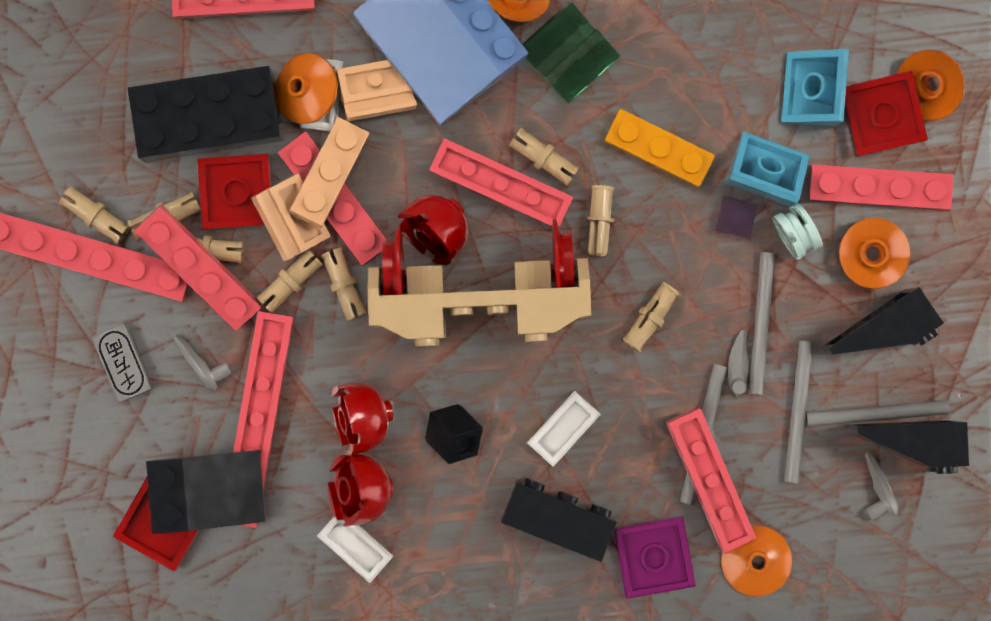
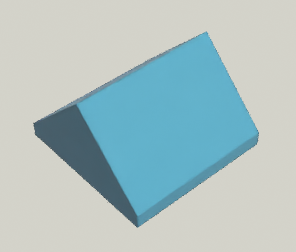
(815, 87)
(768, 170)

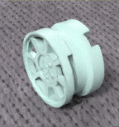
(797, 231)

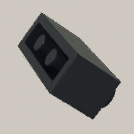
(559, 519)

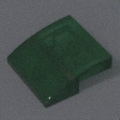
(569, 52)

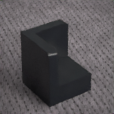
(453, 433)

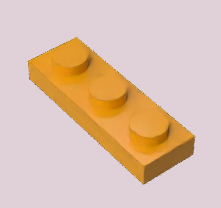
(659, 148)

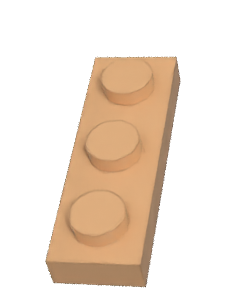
(329, 172)

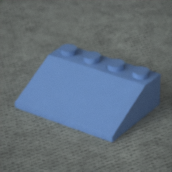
(443, 48)

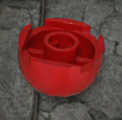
(435, 225)
(361, 417)
(359, 489)

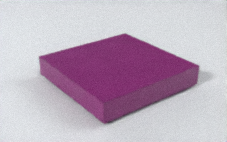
(654, 557)

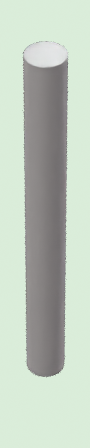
(761, 323)
(709, 411)
(798, 412)
(877, 413)

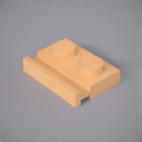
(373, 91)
(287, 231)

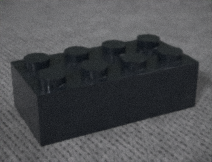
(205, 114)

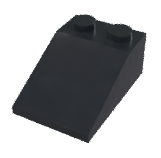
(899, 322)
(927, 443)
(205, 491)

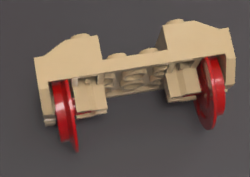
(422, 311)

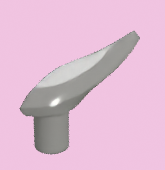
(198, 364)
(738, 365)
(881, 486)

